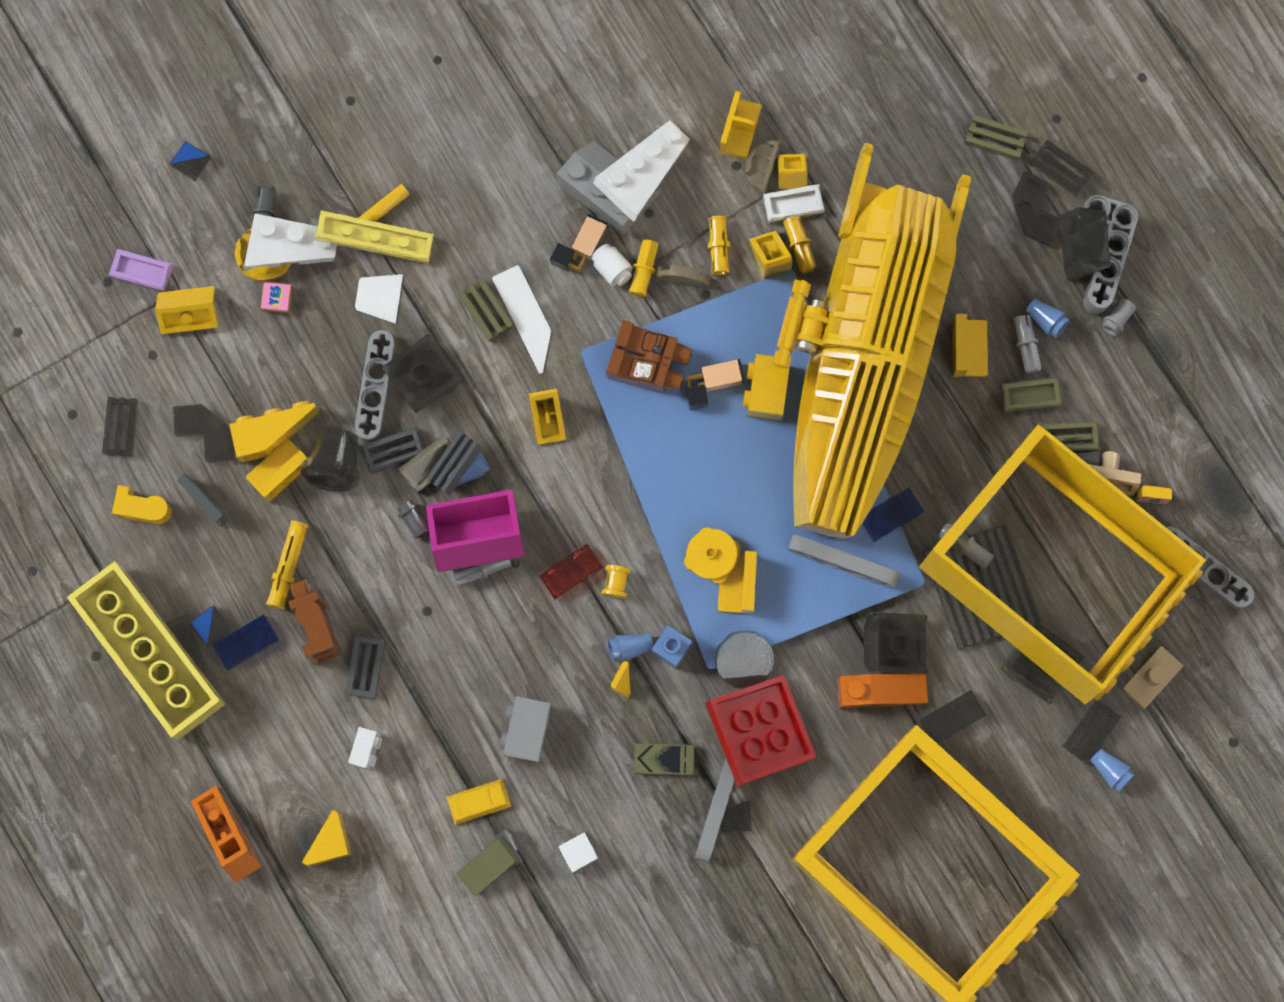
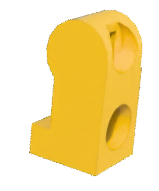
(147, 510)

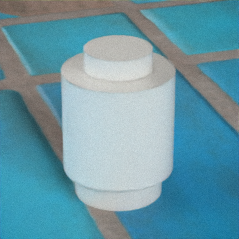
(612, 265)

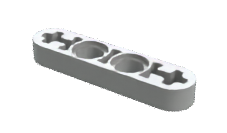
(372, 385)
(844, 561)
(1212, 563)
(715, 814)

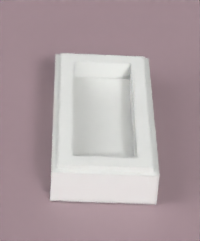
(793, 202)

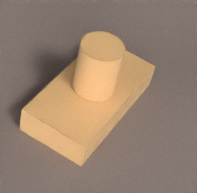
(1125, 481)
(1152, 677)

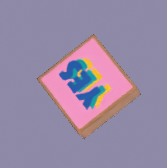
(276, 297)

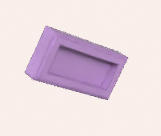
(141, 270)

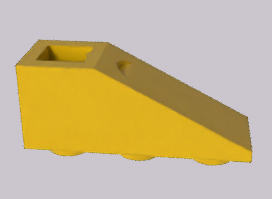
(263, 434)

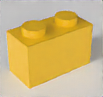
(767, 389)

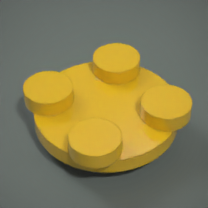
(712, 555)

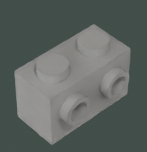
(526, 729)

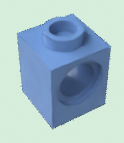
(671, 647)

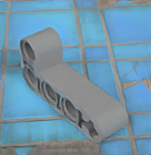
(1116, 233)

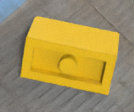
(186, 310)
(969, 347)
(277, 470)
(738, 591)

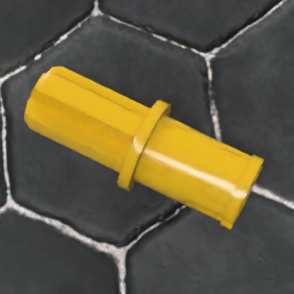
(800, 244)
(643, 268)

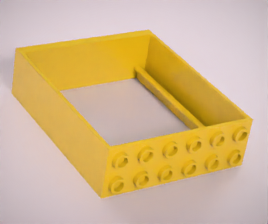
(1115, 513)
(1020, 929)

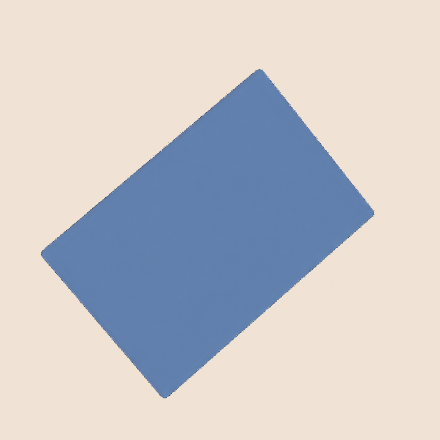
(736, 475)

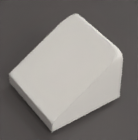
(578, 852)

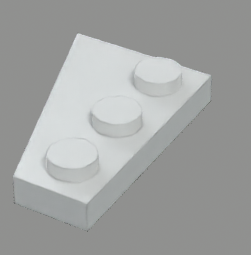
(285, 242)

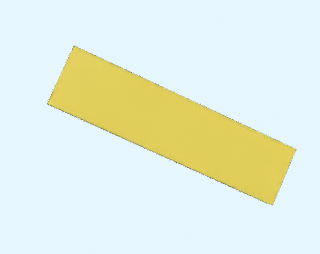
(374, 237)

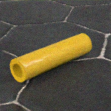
(386, 204)

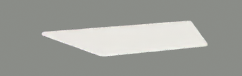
(524, 313)

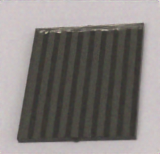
(1001, 577)

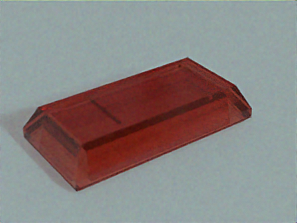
(570, 571)

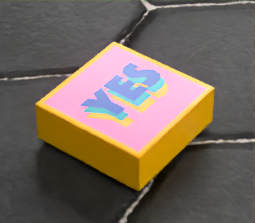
(1154, 494)

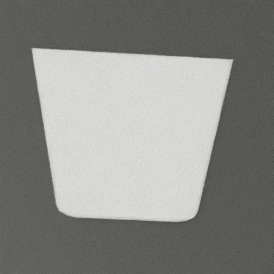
(379, 296)

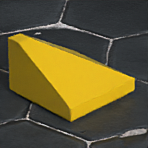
(621, 681)

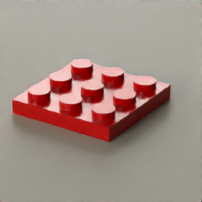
(760, 730)

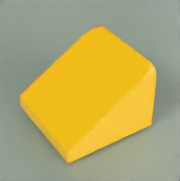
(792, 171)

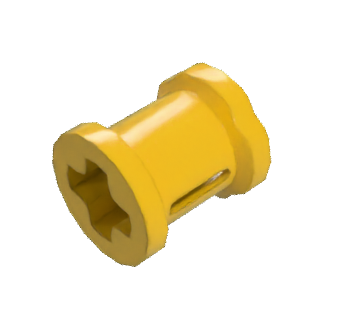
(616, 581)

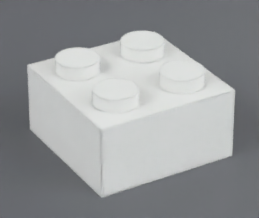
(365, 748)

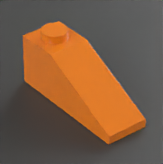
(881, 690)
(225, 835)

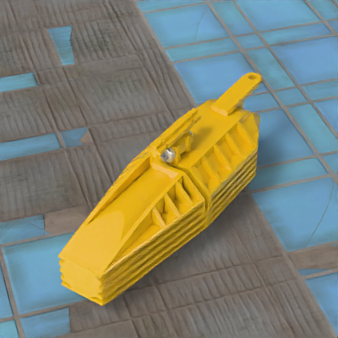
(867, 346)

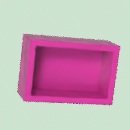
(474, 530)

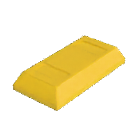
(478, 801)

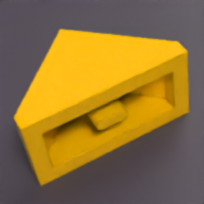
(770, 254)
(547, 416)
(330, 842)

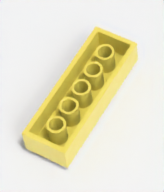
(146, 650)

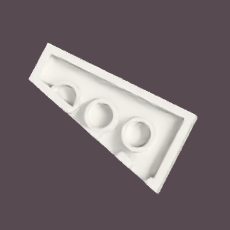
(642, 169)

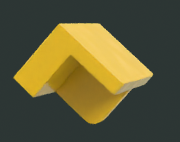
(739, 127)

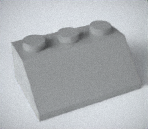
(578, 177)

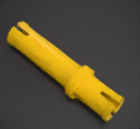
(287, 565)

